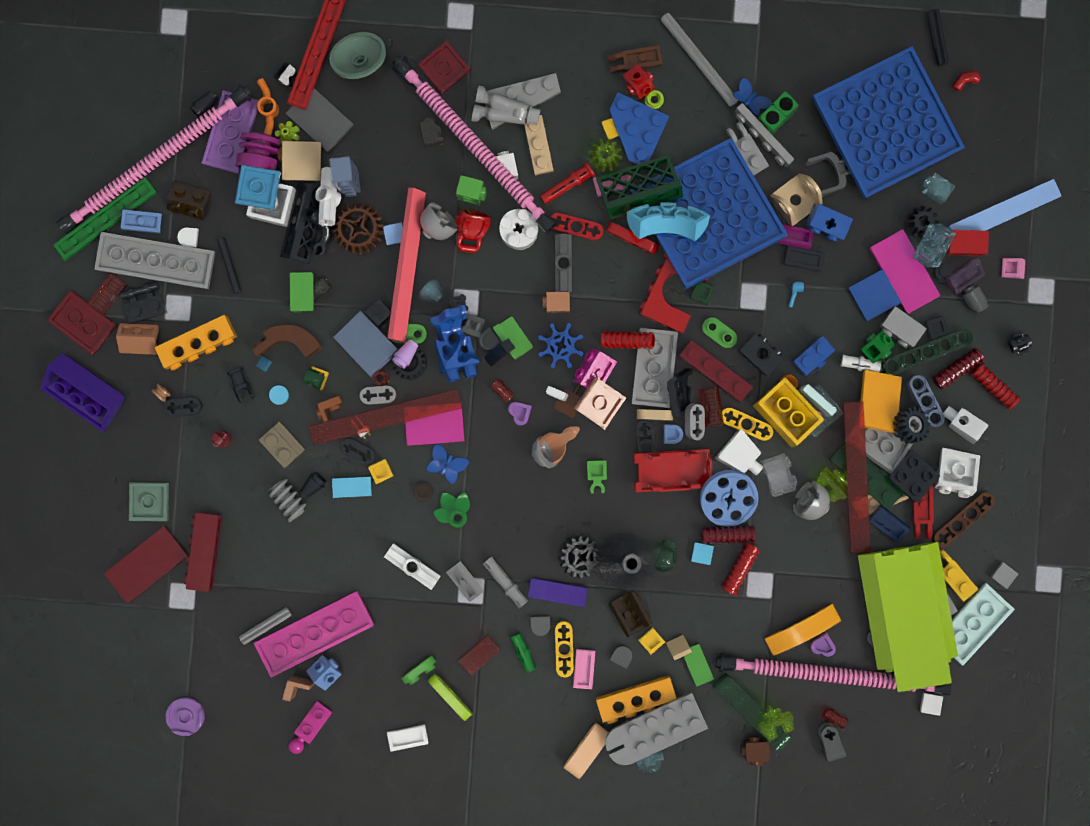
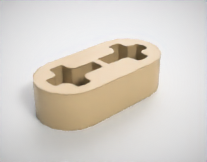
(654, 414)

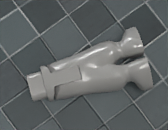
(503, 109)

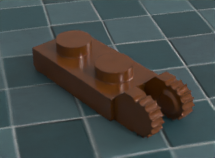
(644, 57)

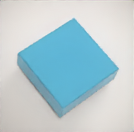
(702, 553)

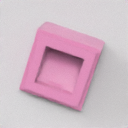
(1013, 268)

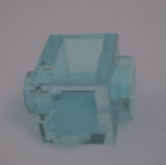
(937, 188)
(651, 763)

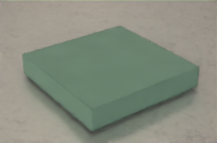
(148, 501)

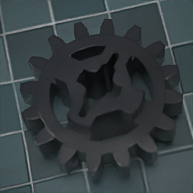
(585, 555)

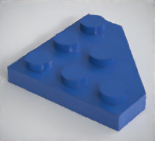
(637, 127)

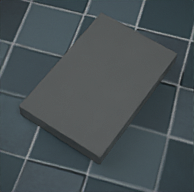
(321, 121)

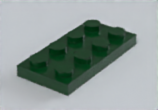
(877, 479)

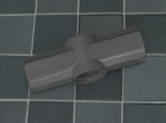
(563, 250)

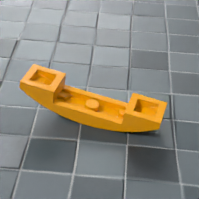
(803, 630)

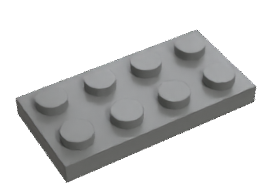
(654, 370)

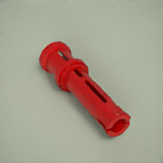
(577, 181)

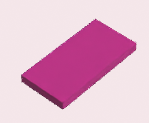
(904, 272)

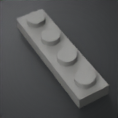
(758, 130)

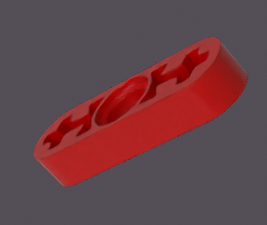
(591, 225)
(629, 237)

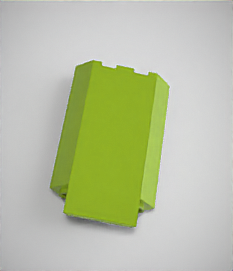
(909, 614)

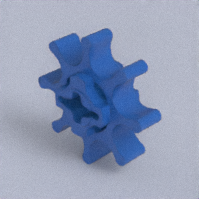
(569, 348)

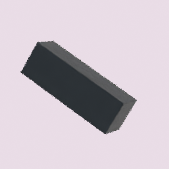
(499, 352)

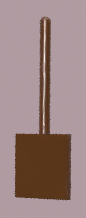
(568, 406)

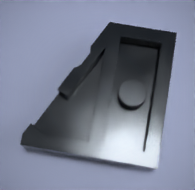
(679, 393)

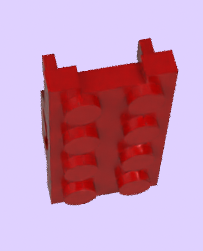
(672, 470)

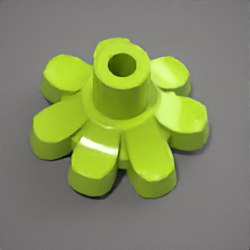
(287, 132)

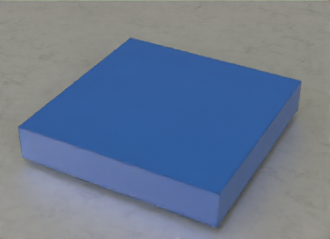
(875, 295)

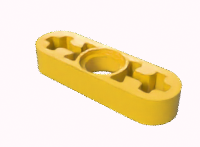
(762, 425)
(558, 634)

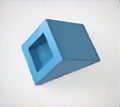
(263, 363)

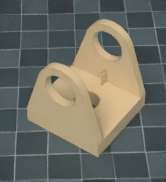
(805, 189)

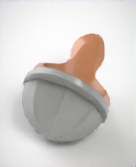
(552, 446)

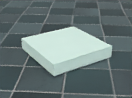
(817, 400)

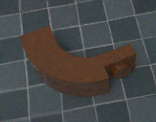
(300, 337)

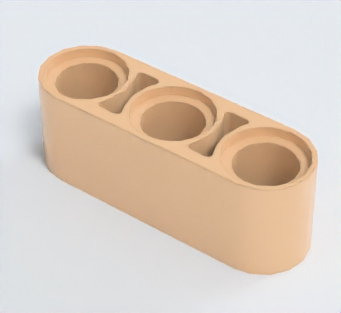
(586, 751)

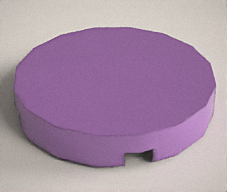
(185, 716)

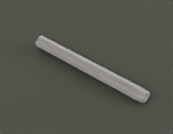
(699, 59)

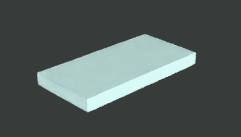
(978, 621)

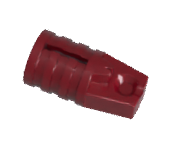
(221, 439)

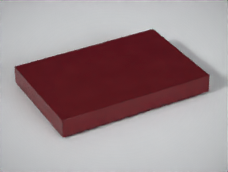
(82, 322)

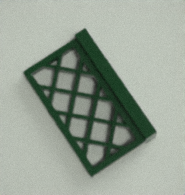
(659, 194)

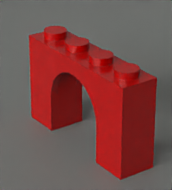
(657, 308)

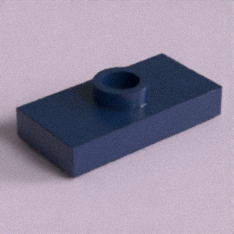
(889, 523)

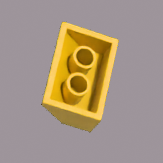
(788, 412)

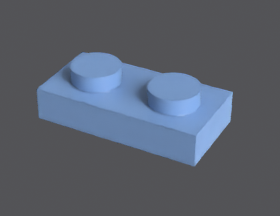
(141, 221)

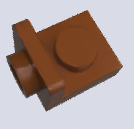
(331, 404)

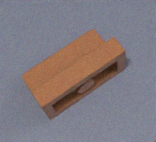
(137, 338)
(293, 684)

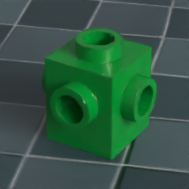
(878, 346)

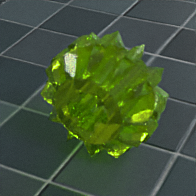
(610, 159)

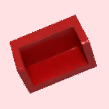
(969, 243)

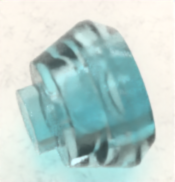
(431, 292)

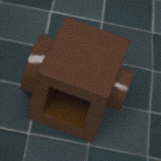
(756, 751)

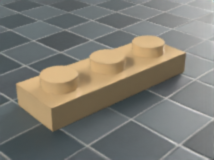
(539, 147)

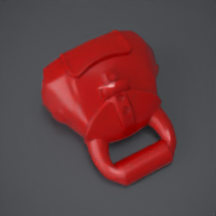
(471, 226)

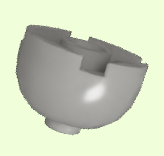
(436, 223)
(812, 501)

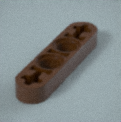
(964, 520)

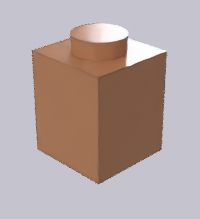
(557, 302)

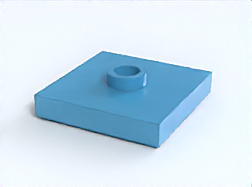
(257, 187)

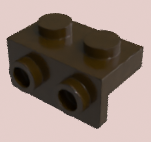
(187, 200)
(630, 613)

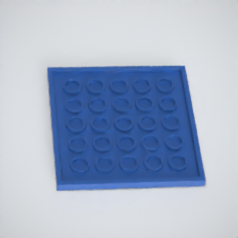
(888, 122)
(738, 211)

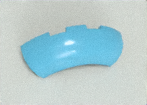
(667, 219)

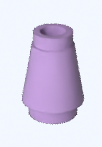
(405, 354)

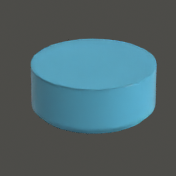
(279, 395)

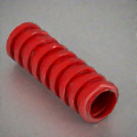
(628, 340)
(995, 386)
(740, 569)

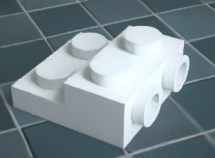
(957, 472)

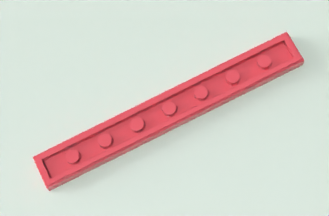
(406, 265)

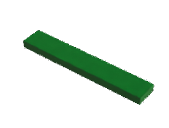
(104, 218)

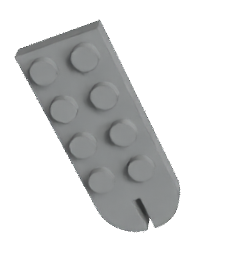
(655, 730)

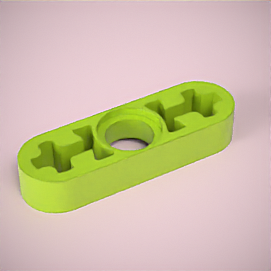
(449, 696)

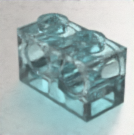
(934, 245)

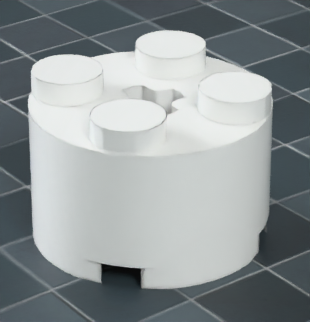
(508, 226)

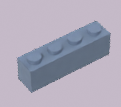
(345, 176)

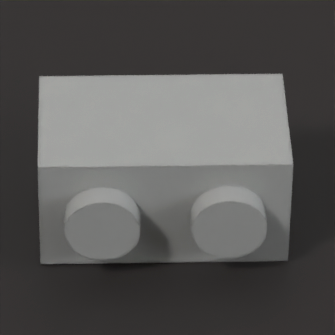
(902, 328)

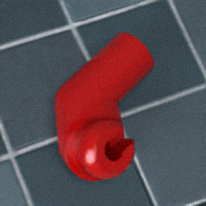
(965, 77)

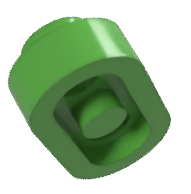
(411, 329)
(719, 332)
(425, 666)

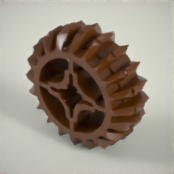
(353, 235)

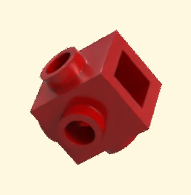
(638, 81)

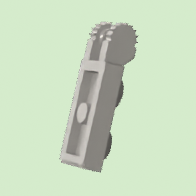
(748, 149)

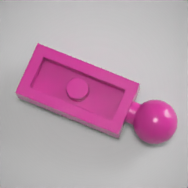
(309, 727)

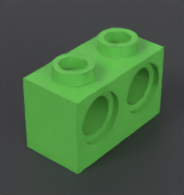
(471, 190)

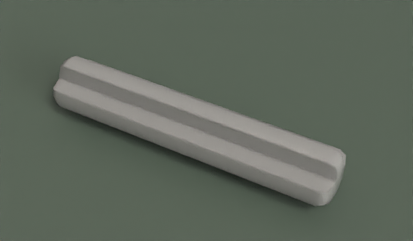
(265, 626)

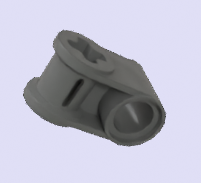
(831, 745)

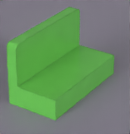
(301, 292)
(511, 330)

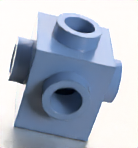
(324, 672)

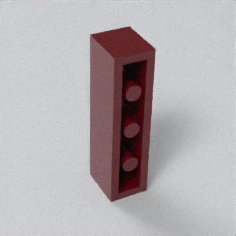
(715, 371)
(203, 551)

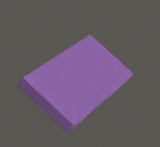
(225, 135)

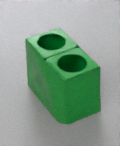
(772, 128)

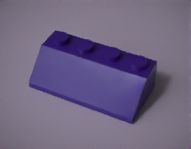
(81, 392)

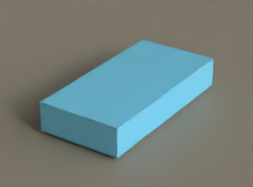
(351, 487)

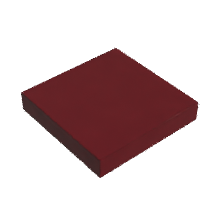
(444, 67)

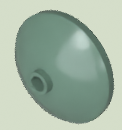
(357, 55)

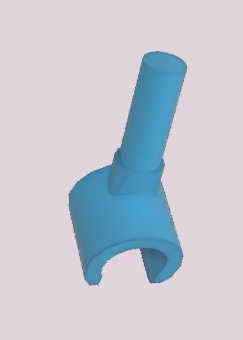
(796, 287)

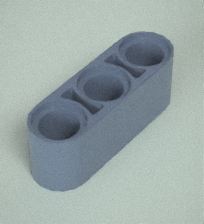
(925, 390)

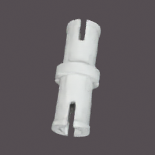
(860, 363)

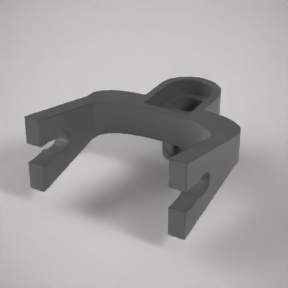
(839, 167)

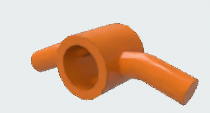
(262, 102)

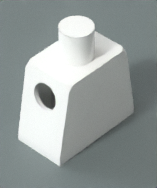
(974, 426)
(740, 454)

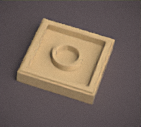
(301, 160)

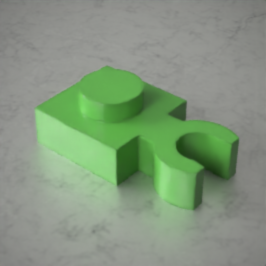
(597, 471)

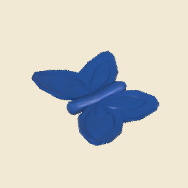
(745, 94)
(445, 465)

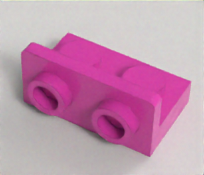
(594, 365)

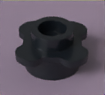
(458, 299)

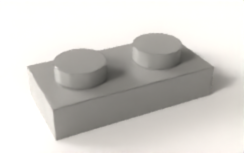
(465, 581)

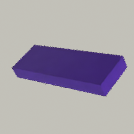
(557, 592)

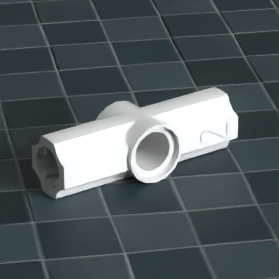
(328, 198)
(402, 558)

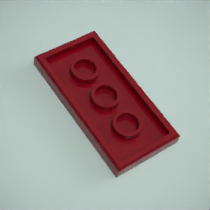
(146, 564)

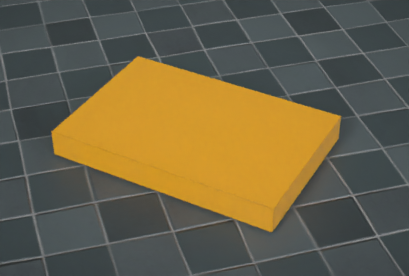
(880, 400)

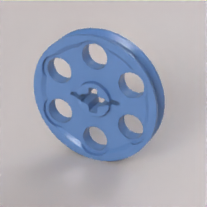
(723, 492)

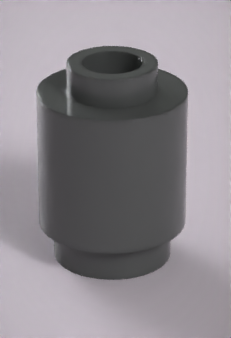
(975, 298)

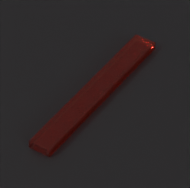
(385, 417)
(857, 477)

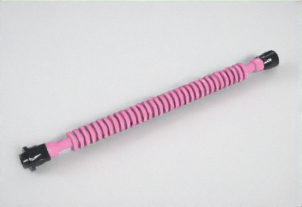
(236, 99)
(473, 143)
(825, 673)

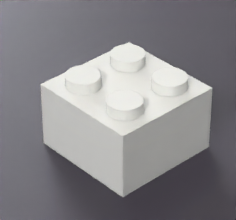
(282, 210)

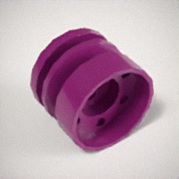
(258, 149)

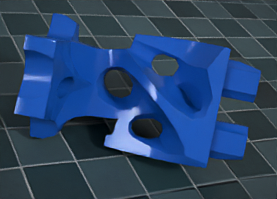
(450, 354)

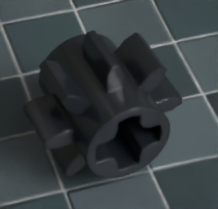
(1020, 343)

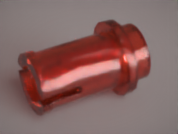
(384, 381)
(502, 390)
(831, 716)

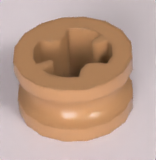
(161, 392)

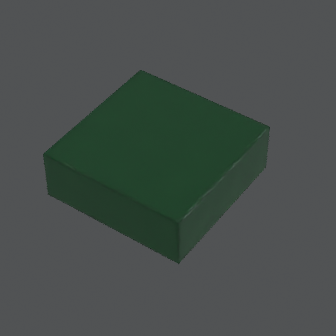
(702, 292)

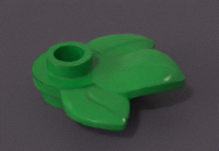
(450, 507)

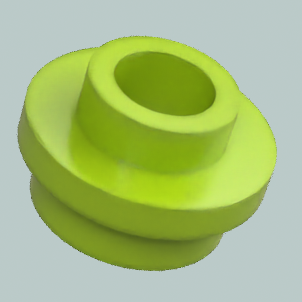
(654, 93)

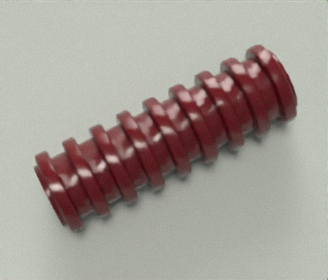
(958, 368)
(728, 534)

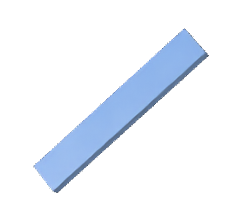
(1010, 208)

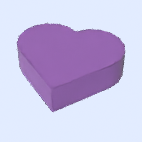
(520, 412)
(823, 645)

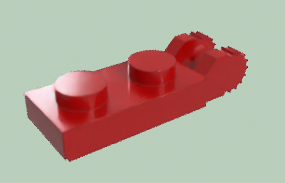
(923, 514)

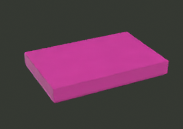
(436, 429)

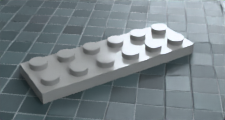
(154, 260)

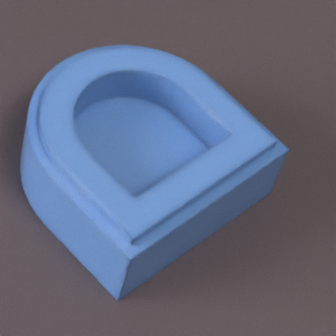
(672, 434)

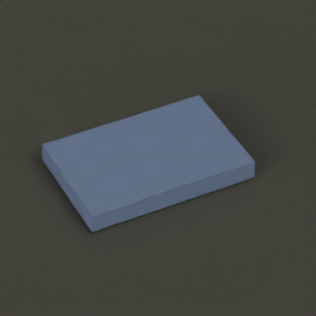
(366, 343)

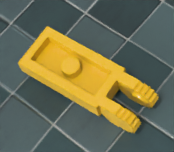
(957, 578)

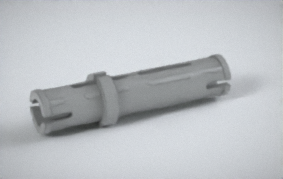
(508, 586)

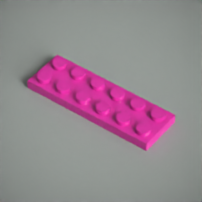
(314, 634)

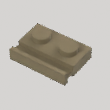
(282, 444)

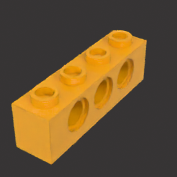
(167, 350)
(606, 701)

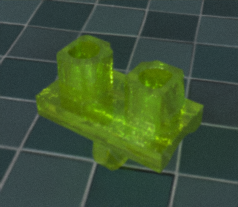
(838, 490)
(768, 726)

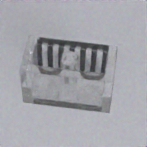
(779, 475)

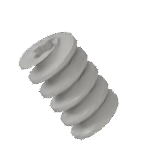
(287, 500)

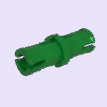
(523, 653)

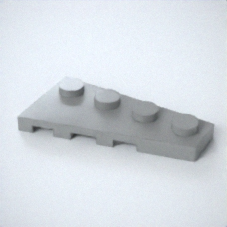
(529, 92)

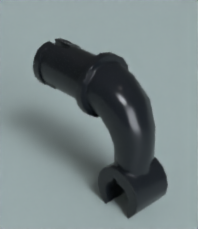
(326, 233)

